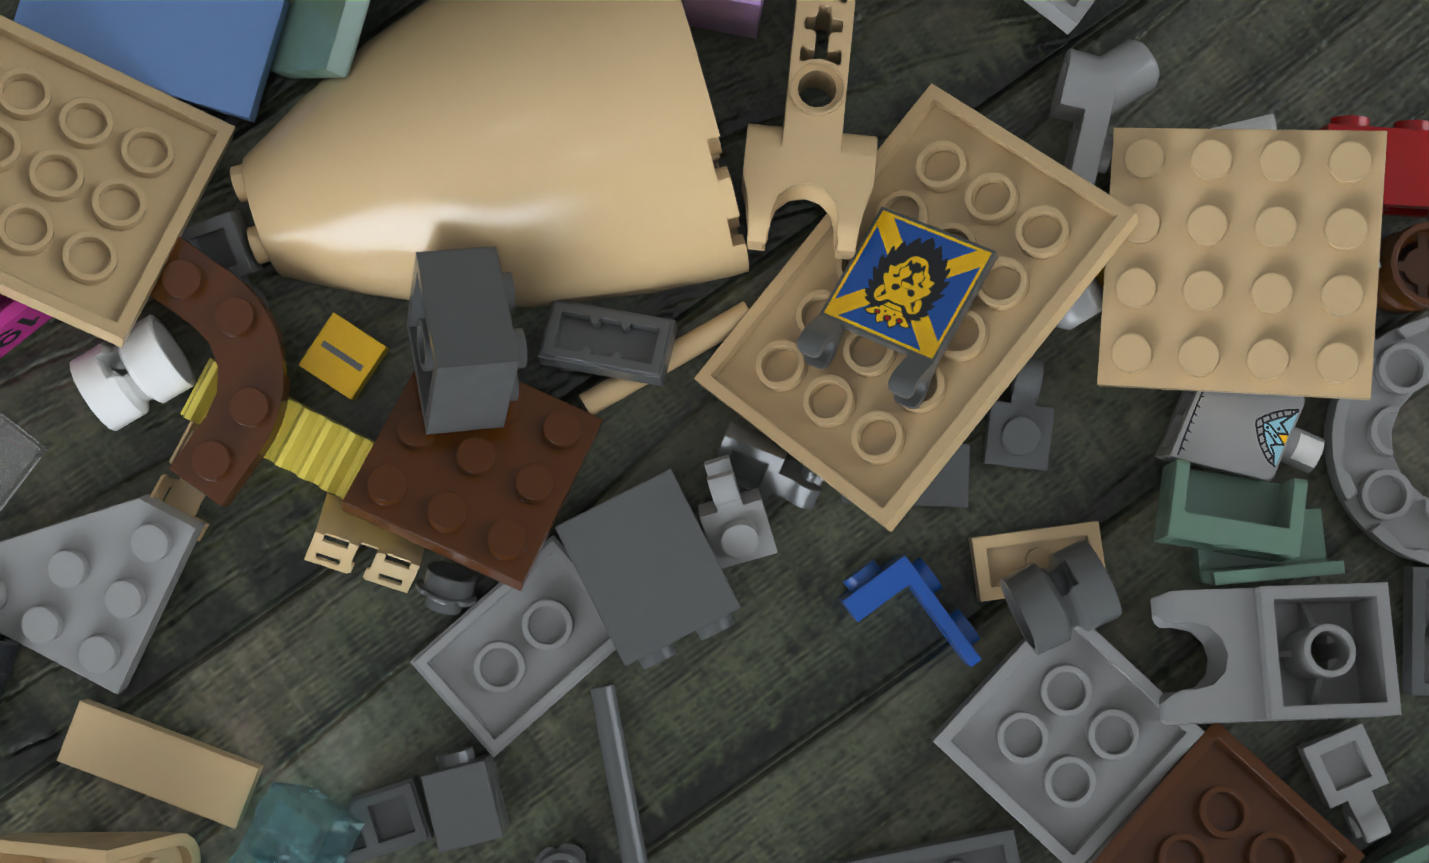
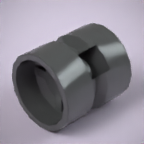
(1061, 596)

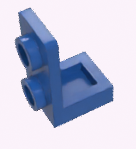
(874, 585)

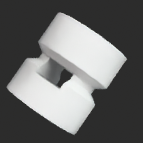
(123, 380)

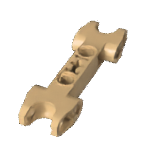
(810, 152)

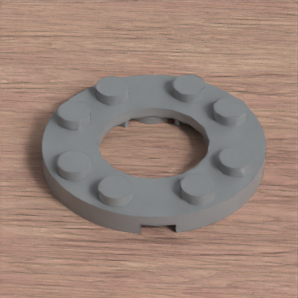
(1361, 448)

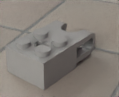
(1263, 657)

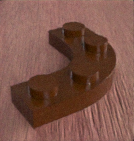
(250, 371)

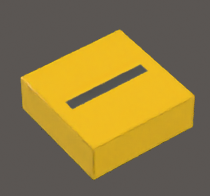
(344, 356)

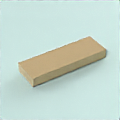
(160, 763)

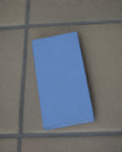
(190, 49)

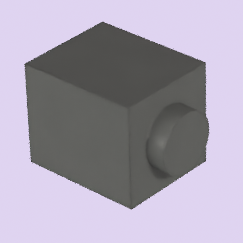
(464, 799)

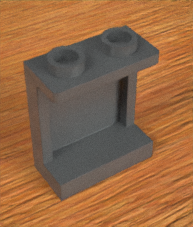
(649, 570)

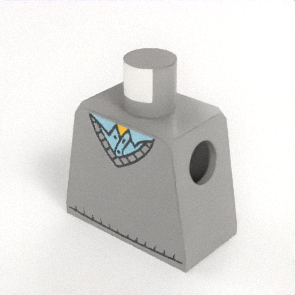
(1239, 434)

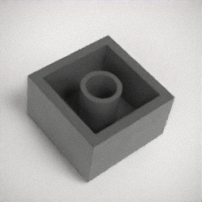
(464, 339)

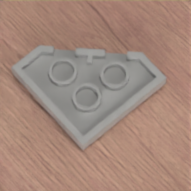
(95, 585)

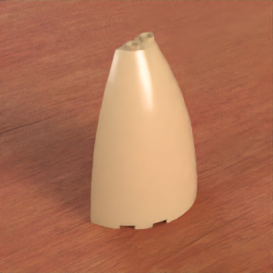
(512, 126)

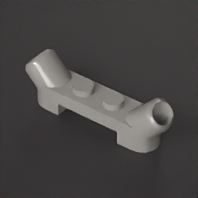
(1087, 95)

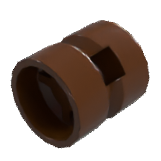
(1404, 270)

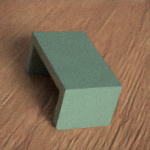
(1230, 513)

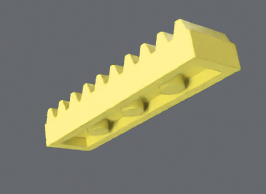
(306, 442)

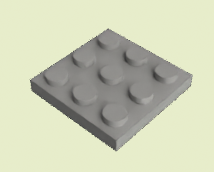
(1065, 740)

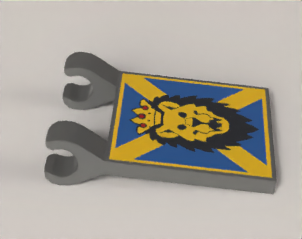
(905, 293)

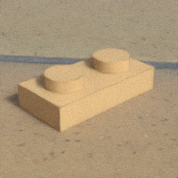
(1009, 551)

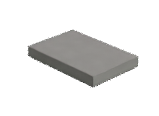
(517, 650)

